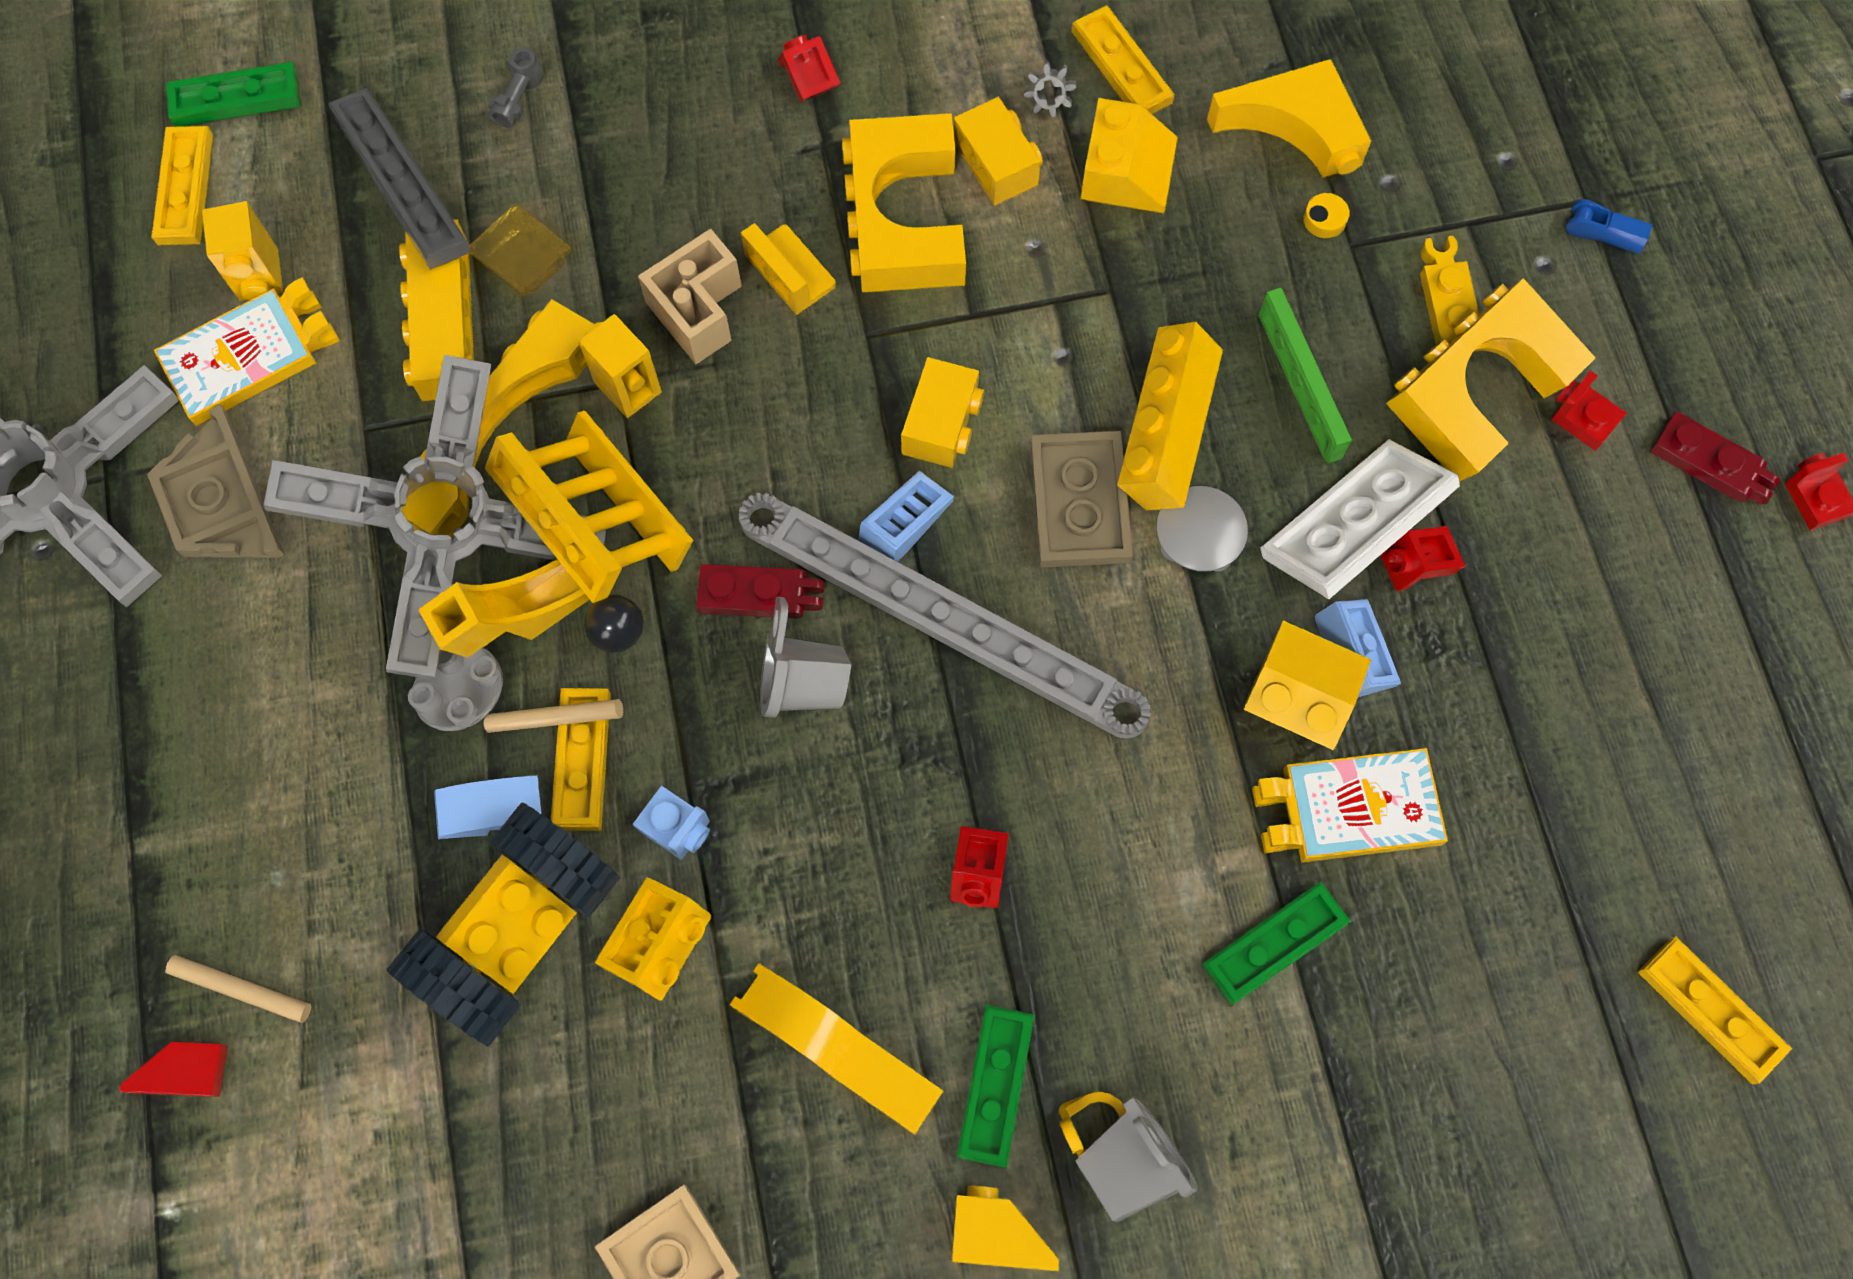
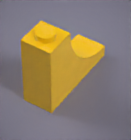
(1303, 108)

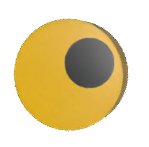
(1326, 215)

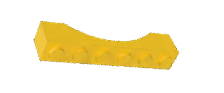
(539, 360)

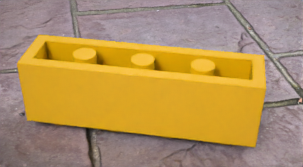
(437, 317)
(1170, 417)

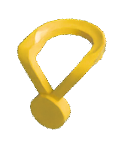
(1075, 1105)

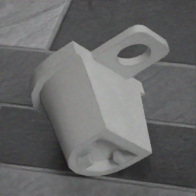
(800, 671)
(1135, 1164)

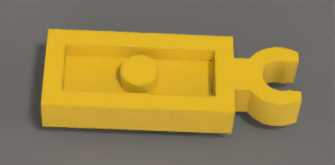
(1446, 288)

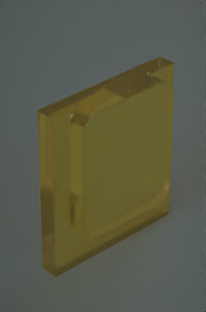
(520, 250)

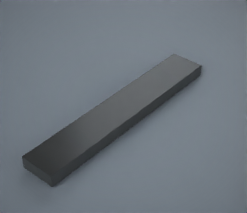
(399, 179)

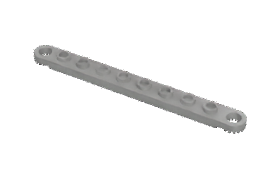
(945, 615)

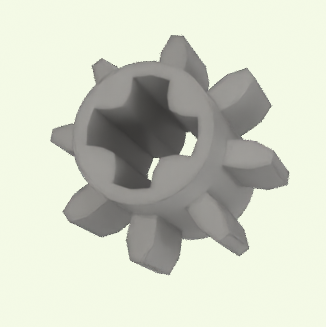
(1058, 80)

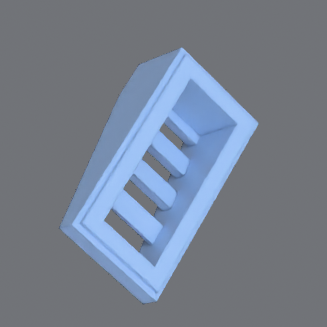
(886, 537)

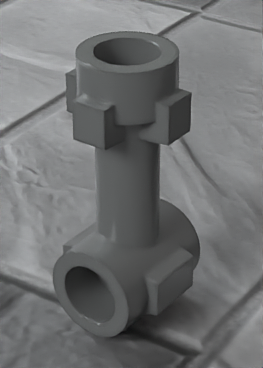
(526, 75)

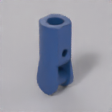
(1603, 225)

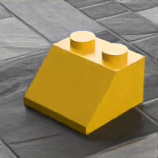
(1128, 158)
(1307, 685)

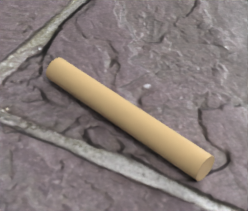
(553, 716)
(238, 988)

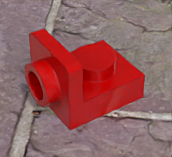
(808, 67)
(1587, 412)
(1821, 491)
(1421, 556)
(978, 867)

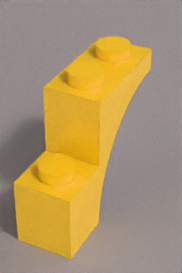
(474, 615)

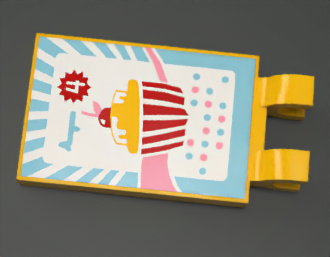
(245, 350)
(1354, 806)

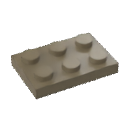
(1077, 499)

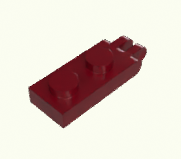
(1715, 460)
(755, 591)

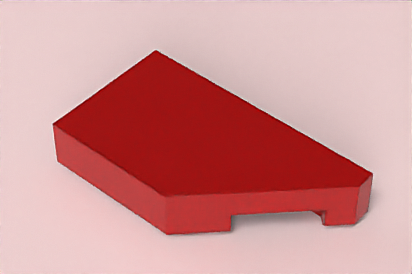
(181, 1071)

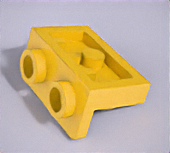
(654, 938)

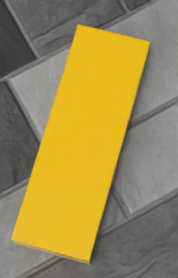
(1121, 60)
(182, 185)
(580, 766)
(1714, 1010)

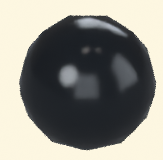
(614, 623)

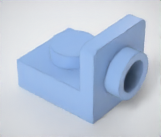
(673, 823)

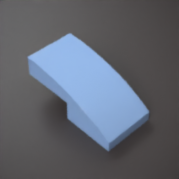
(482, 805)

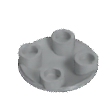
(1203, 533)
(460, 693)

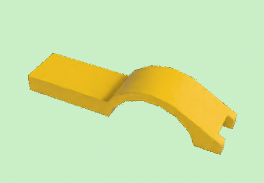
(838, 1049)

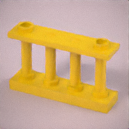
(563, 529)

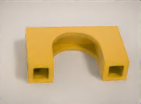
(891, 253)
(1436, 398)

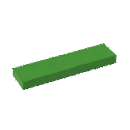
(1304, 376)

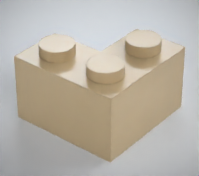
(686, 293)

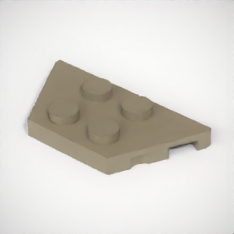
(212, 496)

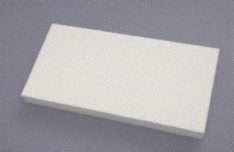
(1359, 518)

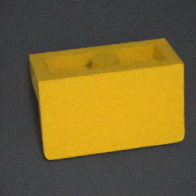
(787, 266)

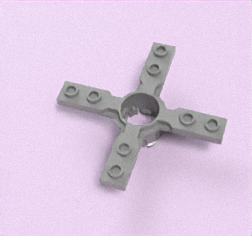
(58, 501)
(379, 503)

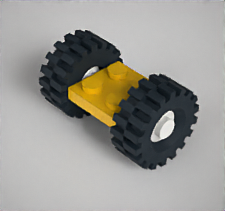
(504, 925)

